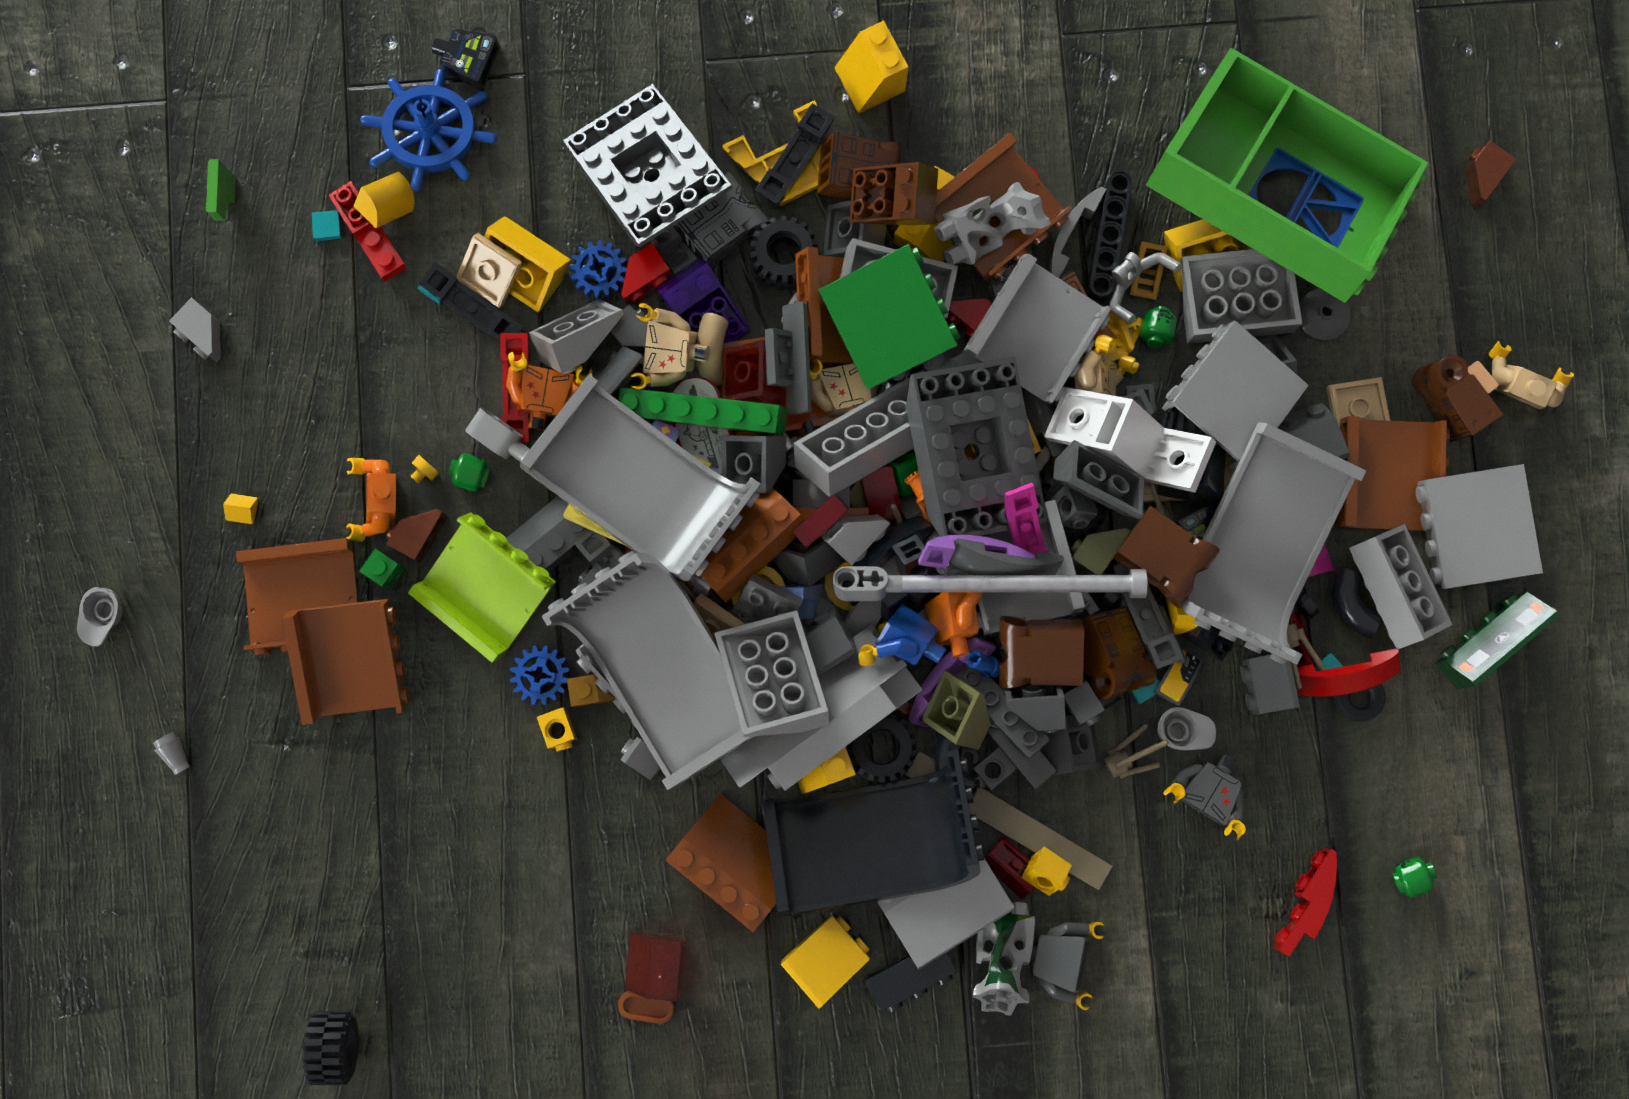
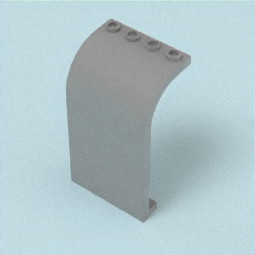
(636, 481)
(1269, 538)
(656, 662)

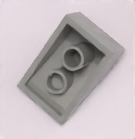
(574, 336)

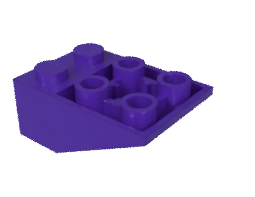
(700, 292)

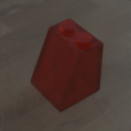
(746, 377)
(655, 965)

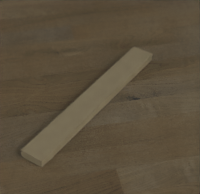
(1025, 829)

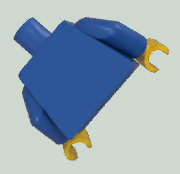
(904, 636)

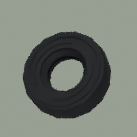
(1369, 712)

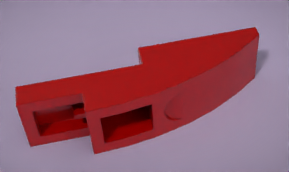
(372, 240)
(1317, 892)

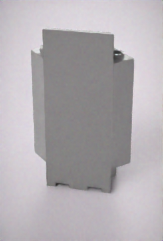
(855, 702)

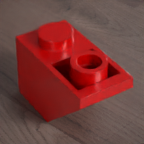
(644, 272)
(968, 314)

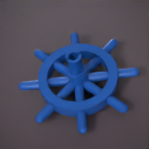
(428, 129)

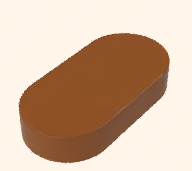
(646, 1010)

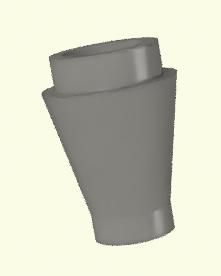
(171, 752)

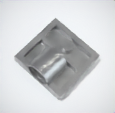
(763, 600)

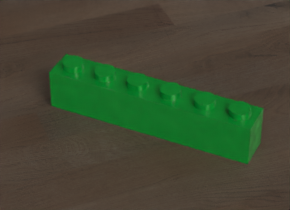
(705, 411)

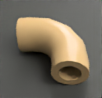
(712, 333)

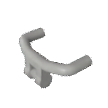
(1128, 272)

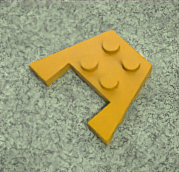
(756, 168)

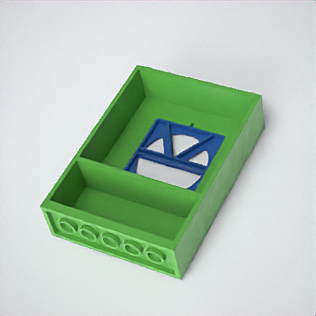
(1262, 124)

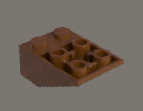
(894, 194)

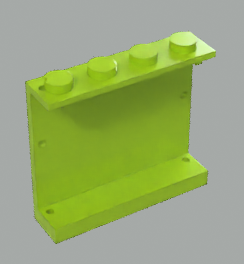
(483, 587)

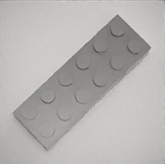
(857, 441)

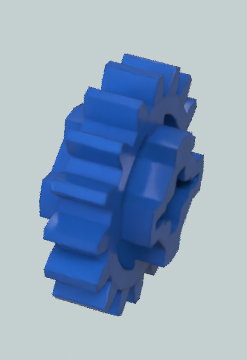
(589, 274)
(543, 658)

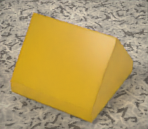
(240, 508)

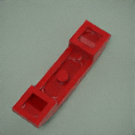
(511, 415)
(1349, 678)

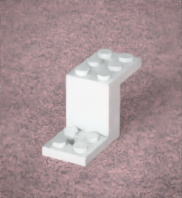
(1131, 437)

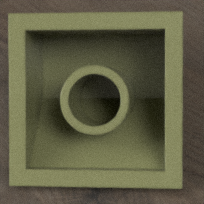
(1096, 551)
(958, 712)

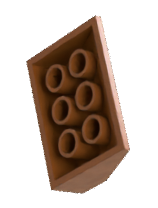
(753, 543)
(729, 862)

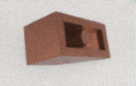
(1486, 171)
(415, 534)

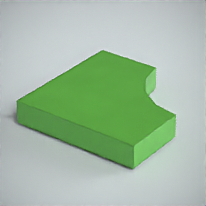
(219, 189)

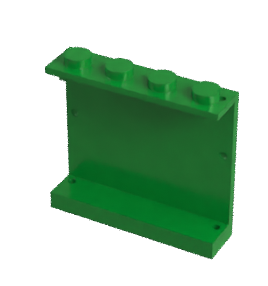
(889, 316)

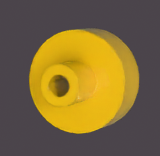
(424, 469)

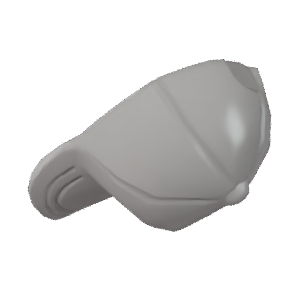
(98, 614)
(1186, 729)

